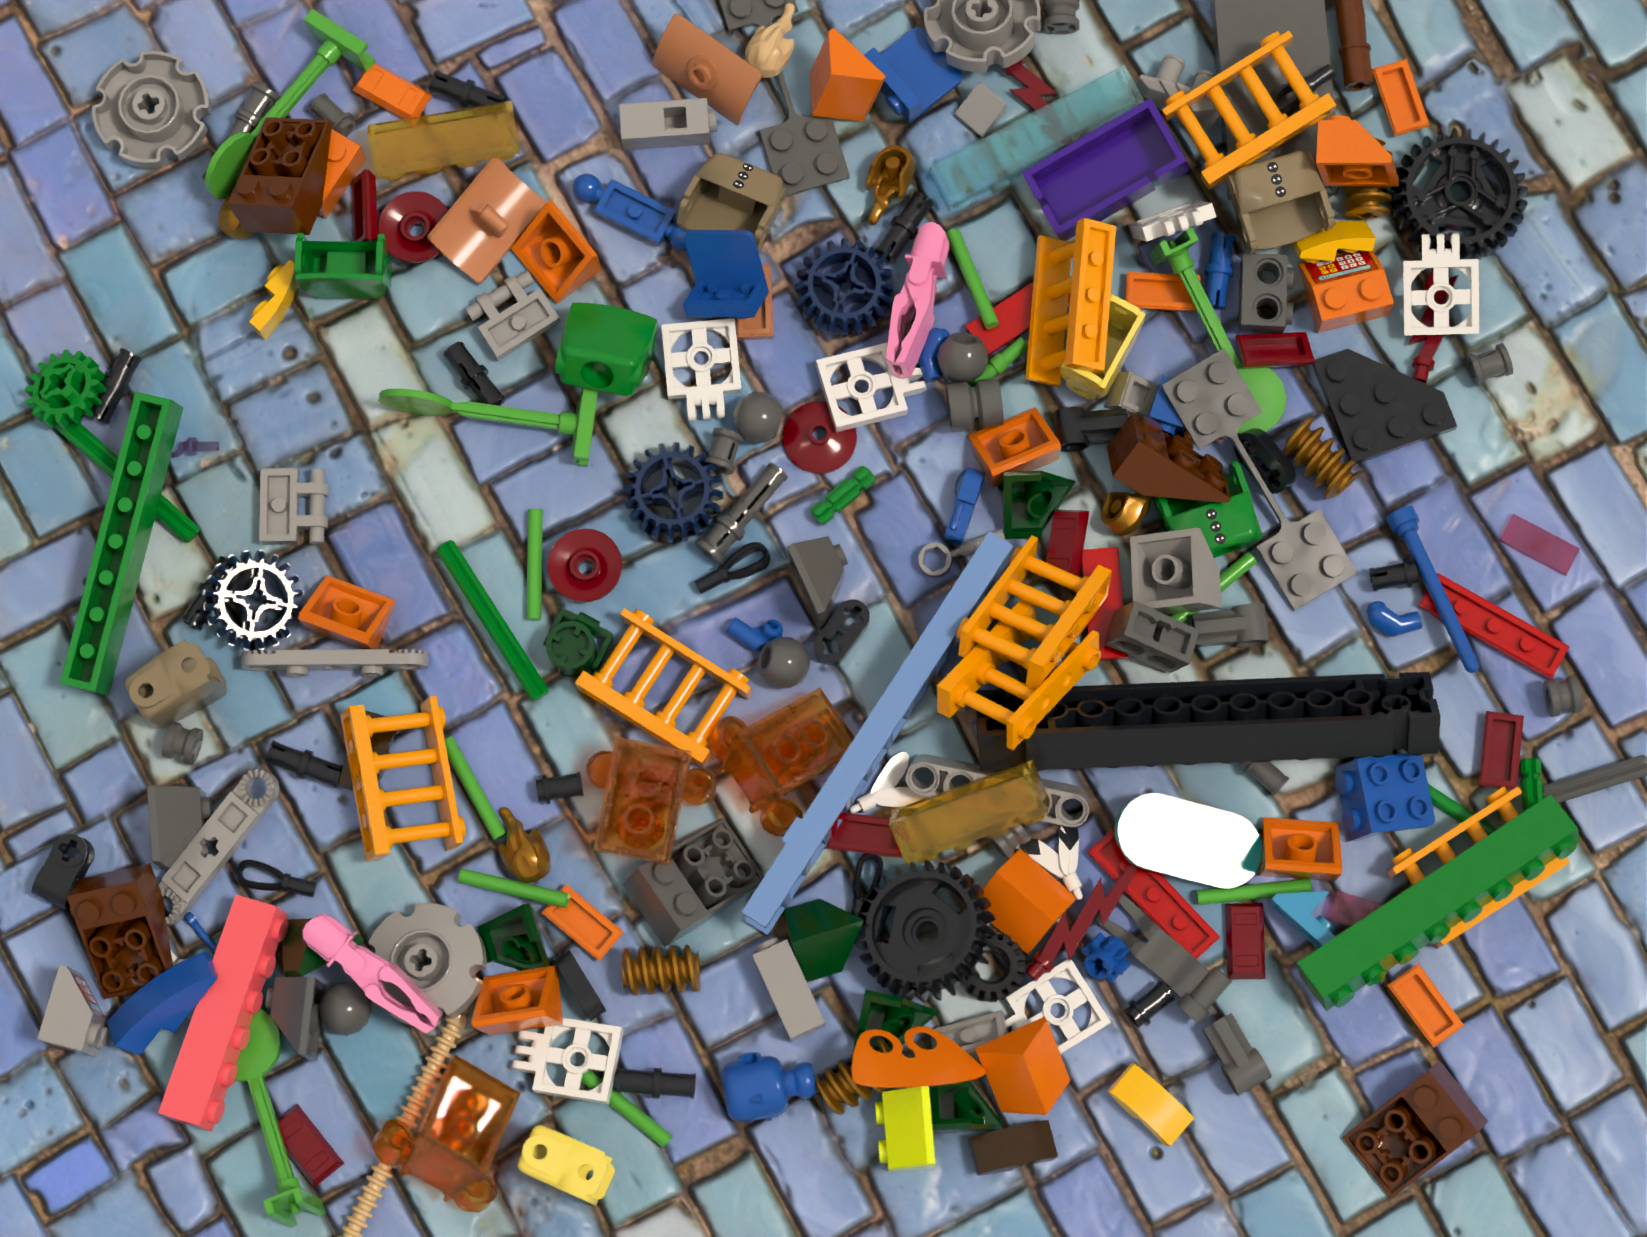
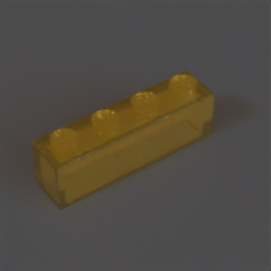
(443, 140)
(970, 813)

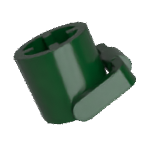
(572, 645)

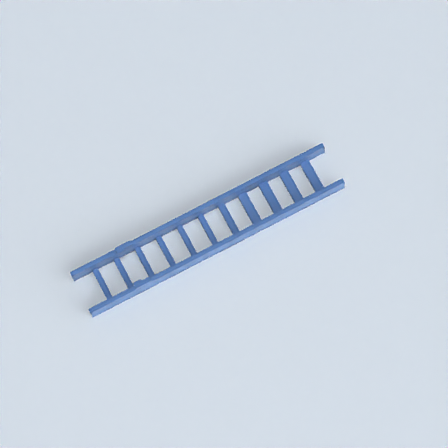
(810, 835)

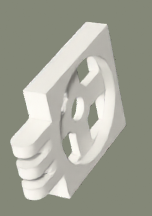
(1172, 220)
(1440, 260)
(703, 393)
(870, 414)
(1074, 1036)
(542, 1053)

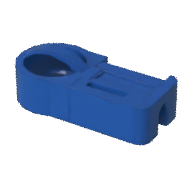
(964, 505)

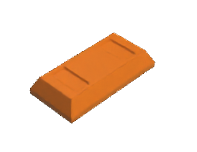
(392, 92)
(1400, 97)
(1157, 291)
(584, 924)
(1425, 1005)

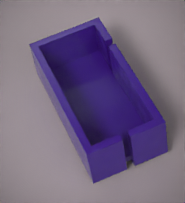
(1106, 169)

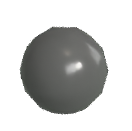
(962, 357)
(758, 417)
(784, 662)
(344, 1009)

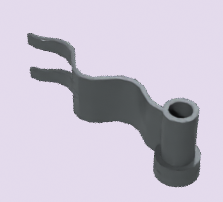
(1171, 962)

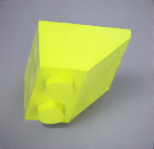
(907, 1129)

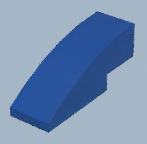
(162, 1003)

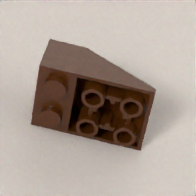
(283, 177)
(1164, 464)
(122, 928)
(1415, 1129)

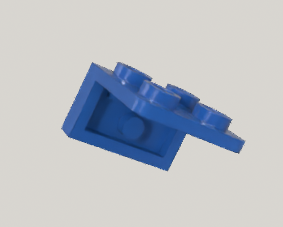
(914, 74)
(725, 273)
(1383, 795)

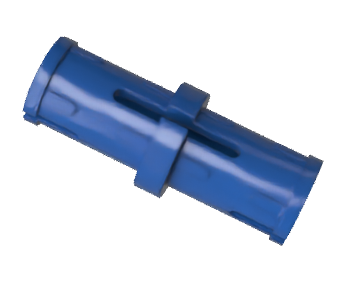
(1219, 269)

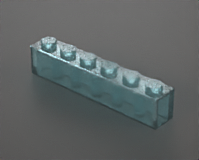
(1026, 142)

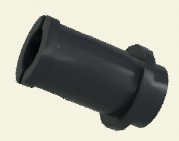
(1394, 575)
(559, 787)
(1149, 1004)

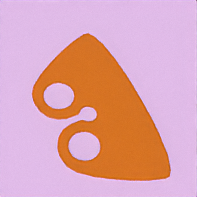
(932, 1067)

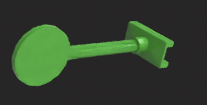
(336, 42)
(1262, 382)
(430, 404)
(252, 1065)

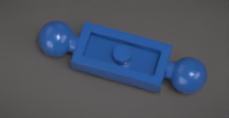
(630, 210)

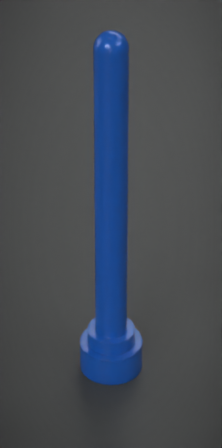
(1405, 524)

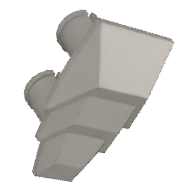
(1166, 85)

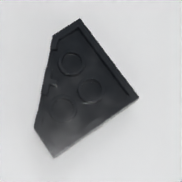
(1378, 406)

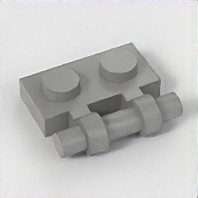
(519, 322)
(280, 506)

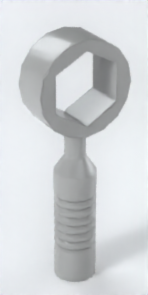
(967, 548)

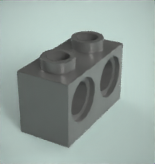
(1255, 293)
(1152, 637)

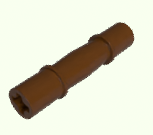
(1354, 45)

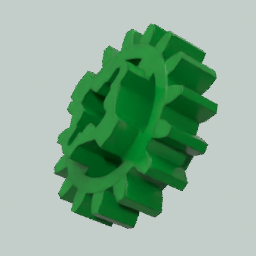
(65, 389)

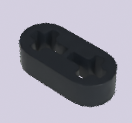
(1267, 459)
(834, 627)
(579, 985)

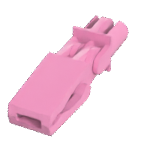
(918, 298)
(368, 970)

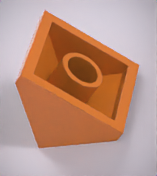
(843, 80)
(556, 253)
(1018, 445)
(347, 613)
(1300, 849)
(1026, 900)
(518, 1001)
(1025, 1069)

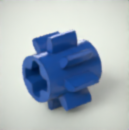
(1106, 957)

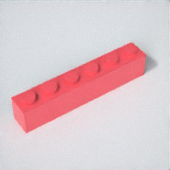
(224, 1014)

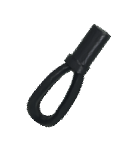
(1313, 81)
(722, 573)
(286, 883)
(858, 904)

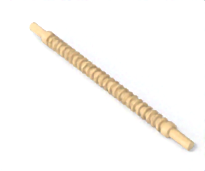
(409, 1115)

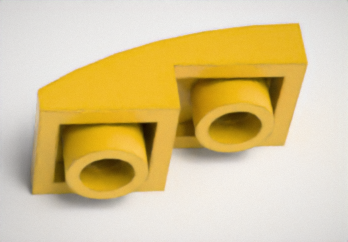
(1345, 235)
(282, 289)
(1151, 1104)

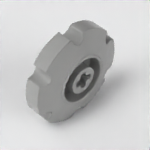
(982, 31)
(124, 114)
(433, 935)

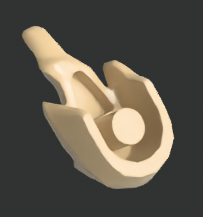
(769, 48)

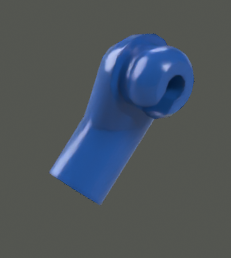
(927, 359)
(1389, 622)
(755, 637)

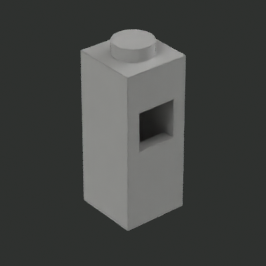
(666, 124)
(788, 988)

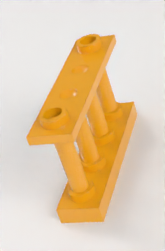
(1248, 145)
(1088, 305)
(1055, 638)
(981, 668)
(631, 704)
(372, 801)
(1498, 801)

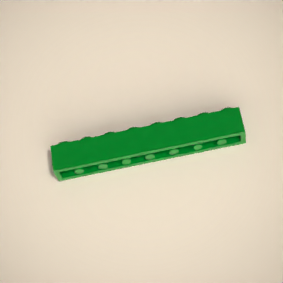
(121, 544)
(1439, 903)

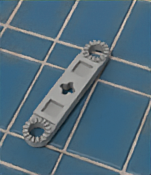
(368, 661)
(228, 825)

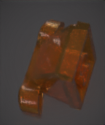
(781, 754)
(645, 797)
(454, 1137)

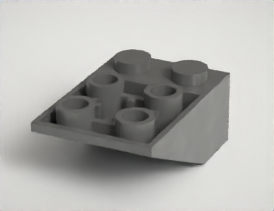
(700, 882)

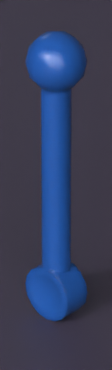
(200, 931)

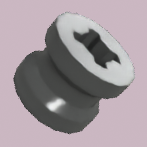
(1061, 16)
(1562, 696)
(182, 743)
(1010, 840)

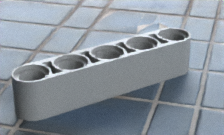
(945, 769)

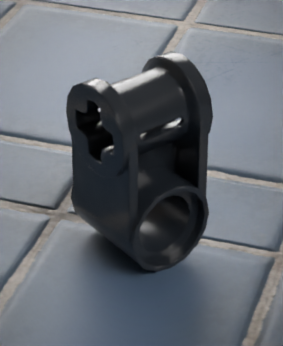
(62, 870)

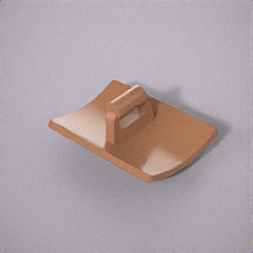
(706, 68)
(486, 221)

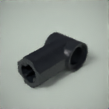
(1081, 428)

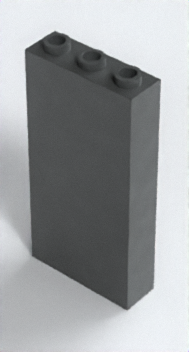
(1237, 33)

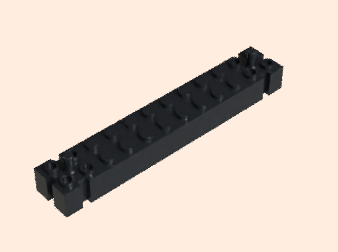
(1221, 722)

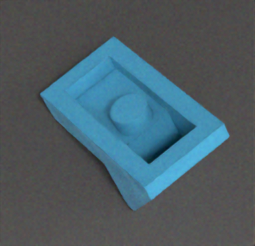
(1297, 910)

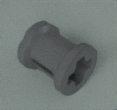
(1489, 364)
(724, 450)

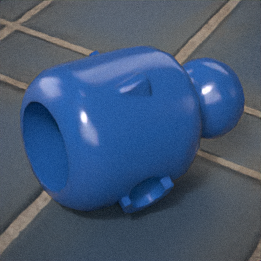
(760, 1088)

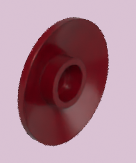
(401, 216)
(813, 454)
(582, 547)

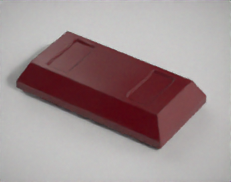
(364, 207)
(1275, 350)
(1067, 540)
(1501, 750)
(863, 835)
(1245, 941)
(308, 1146)

